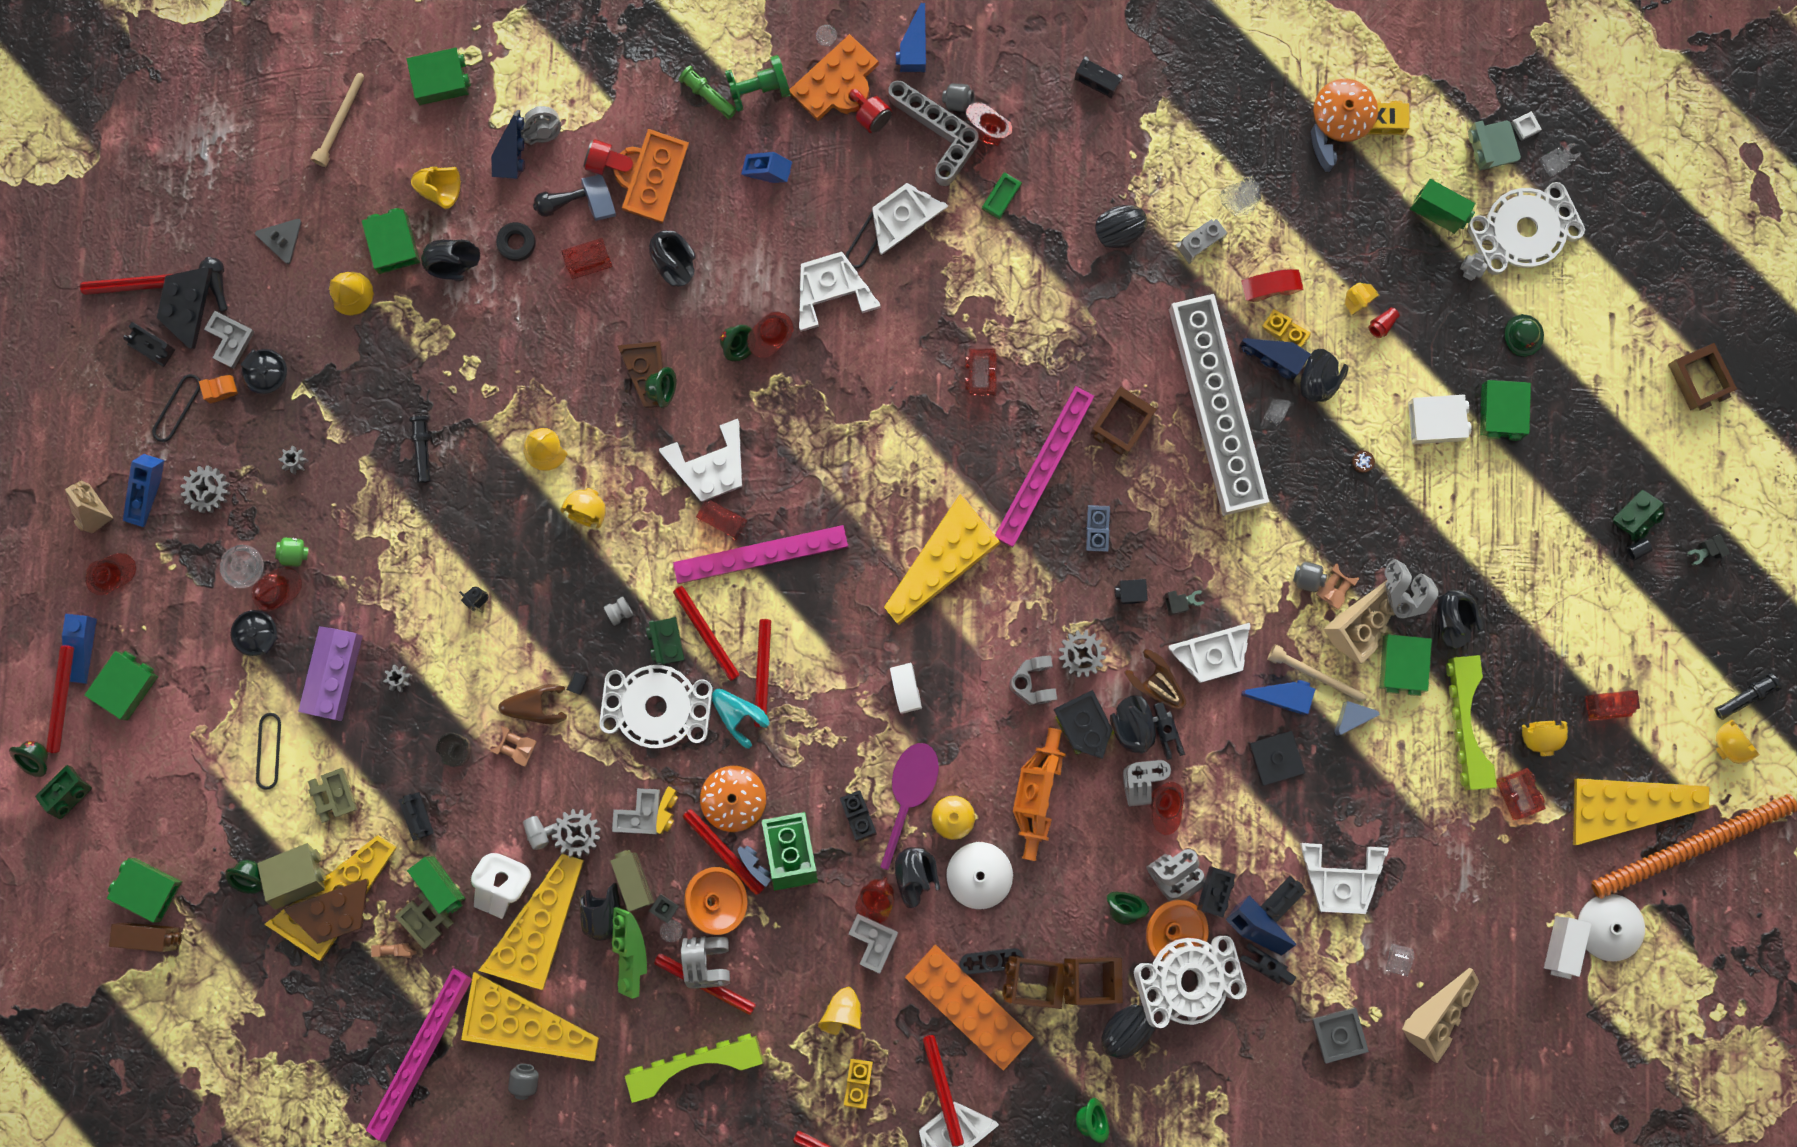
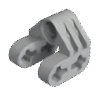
(1398, 581)
(1032, 665)
(1139, 788)
(1176, 874)
(694, 962)

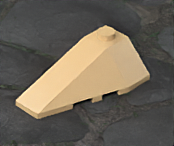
(87, 507)
(1361, 625)
(1434, 1020)

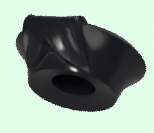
(263, 371)
(253, 633)

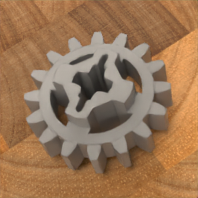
(204, 498)
(1073, 647)
(568, 827)

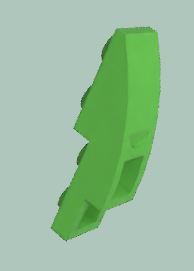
(632, 953)

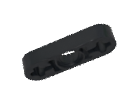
(974, 956)

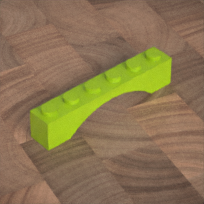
(1476, 768)
(739, 1054)

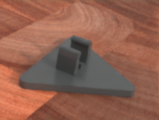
(281, 238)

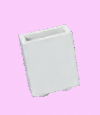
(1439, 419)
(1567, 947)

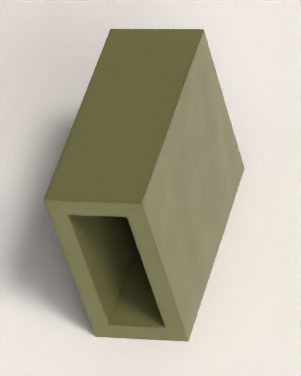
(291, 876)
(632, 880)

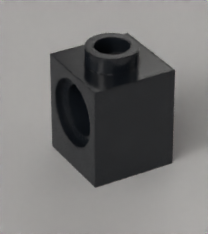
(1131, 591)

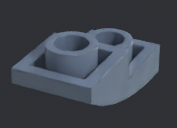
(1324, 153)
(598, 197)
(1097, 528)
(749, 859)

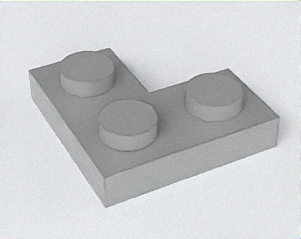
(234, 337)
(645, 816)
(878, 938)

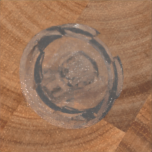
(1241, 196)
(241, 566)

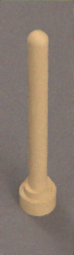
(321, 156)
(1278, 655)

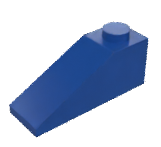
(913, 45)
(142, 488)
(79, 633)
(1289, 696)

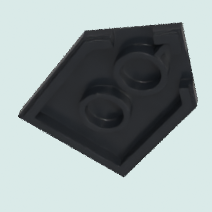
(1085, 724)

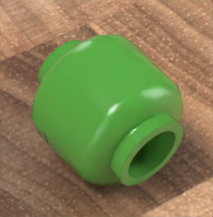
(291, 552)

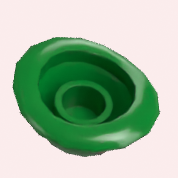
(1093, 1121)

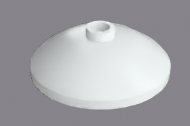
(963, 871)
(1603, 915)

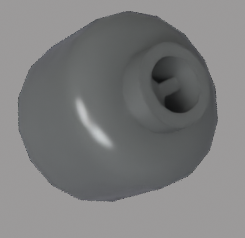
(958, 97)
(1309, 577)
(523, 1081)

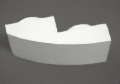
(905, 688)

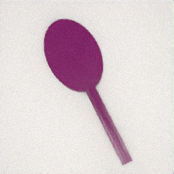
(911, 785)

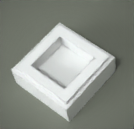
(1526, 126)

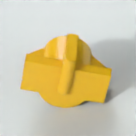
(1359, 297)

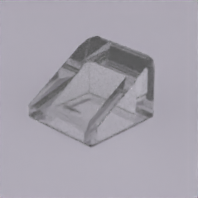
(1277, 411)
(1400, 960)

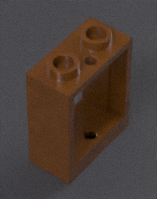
(1686, 385)
(1132, 402)
(145, 937)
(1111, 981)
(1055, 984)

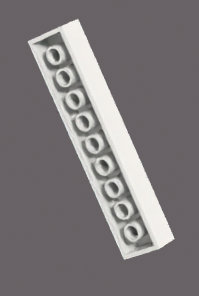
(1218, 405)

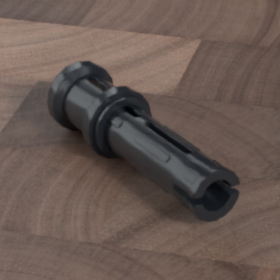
(420, 438)
(1756, 691)

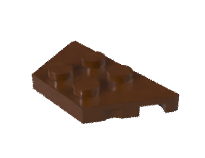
(332, 912)

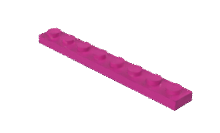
(1044, 466)
(760, 554)
(418, 1055)

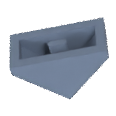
(1353, 716)

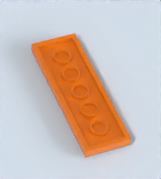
(969, 1007)

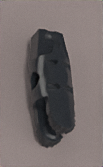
(1163, 720)
(1277, 972)

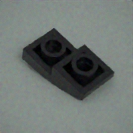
(858, 816)

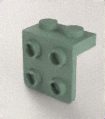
(1493, 144)

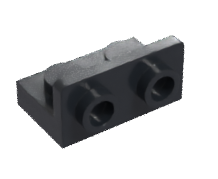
(1216, 891)

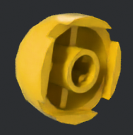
(585, 507)
(1545, 736)
(1734, 744)
(953, 817)

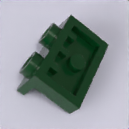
(666, 641)
(63, 792)

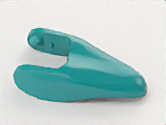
(733, 710)

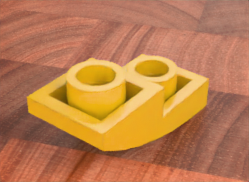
(1285, 330)
(664, 818)
(858, 1084)

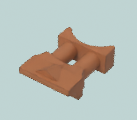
(1330, 594)
(523, 750)
(397, 950)

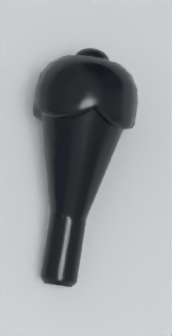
(548, 203)
(216, 281)

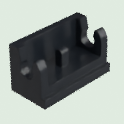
(1097, 77)
(149, 345)

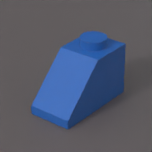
(767, 167)

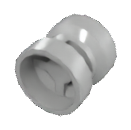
(618, 611)

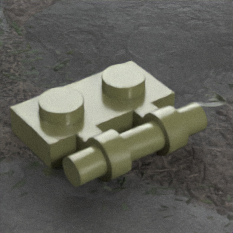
(338, 793)
(419, 925)

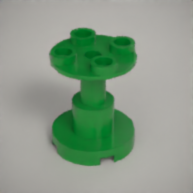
(766, 80)

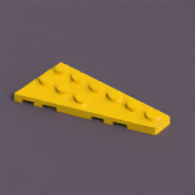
(950, 552)
(1620, 806)
(364, 864)
(533, 937)
(511, 1021)

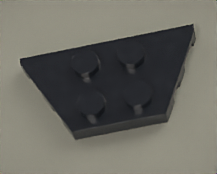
(184, 303)

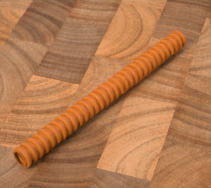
(1695, 845)

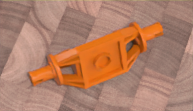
(1034, 793)

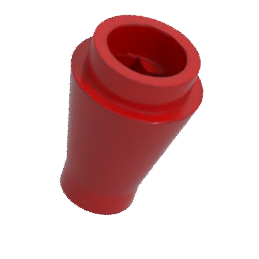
(1383, 323)

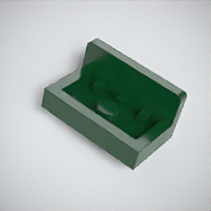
(1640, 515)

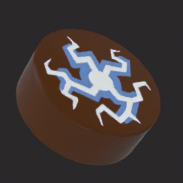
(1363, 461)

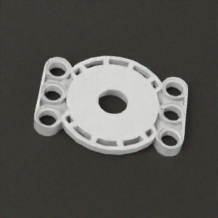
(1508, 241)
(678, 713)
(1212, 985)

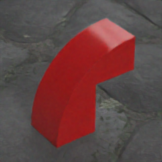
(1271, 284)

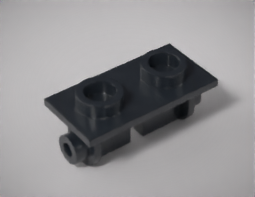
(474, 598)
(416, 816)
(1283, 898)

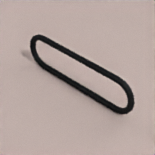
(855, 241)
(168, 404)
(259, 751)

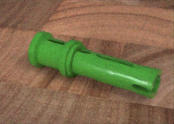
(700, 87)

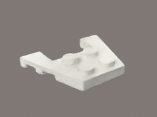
(830, 279)
(712, 473)
(1343, 888)

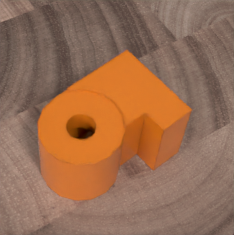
(218, 388)

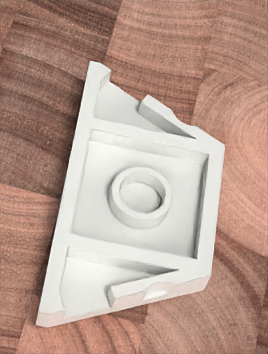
(903, 214)
(1214, 653)
(972, 1125)

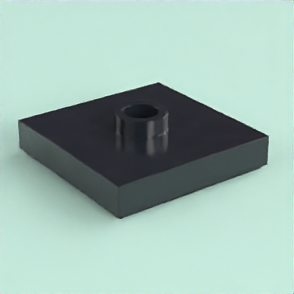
(1277, 758)

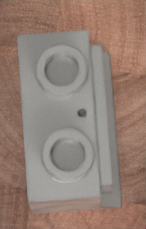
(1201, 239)

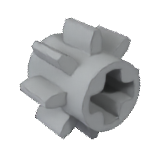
(1473, 266)
(286, 459)
(402, 681)

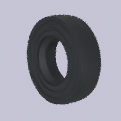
(509, 230)

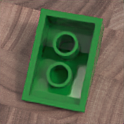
(789, 851)

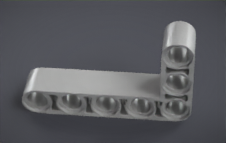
(938, 126)

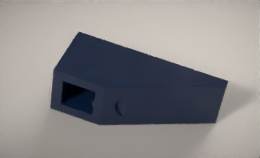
(506, 157)
(1281, 355)
(1259, 927)

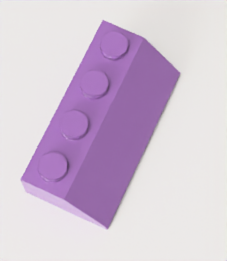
(330, 673)

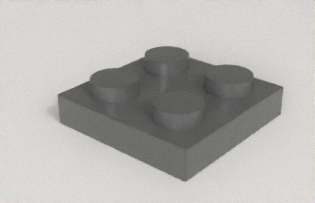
(1340, 1035)

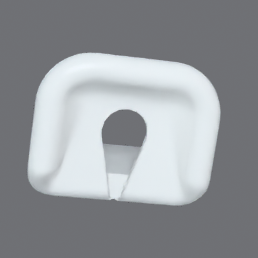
(495, 899)

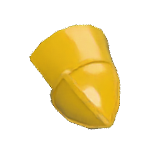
(438, 185)
(351, 293)
(543, 449)
(842, 1010)

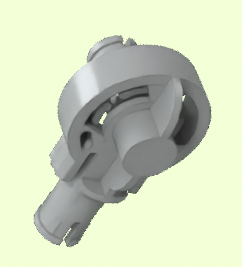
(543, 129)

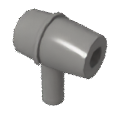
(536, 833)

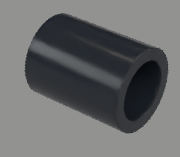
(1639, 549)
(577, 683)

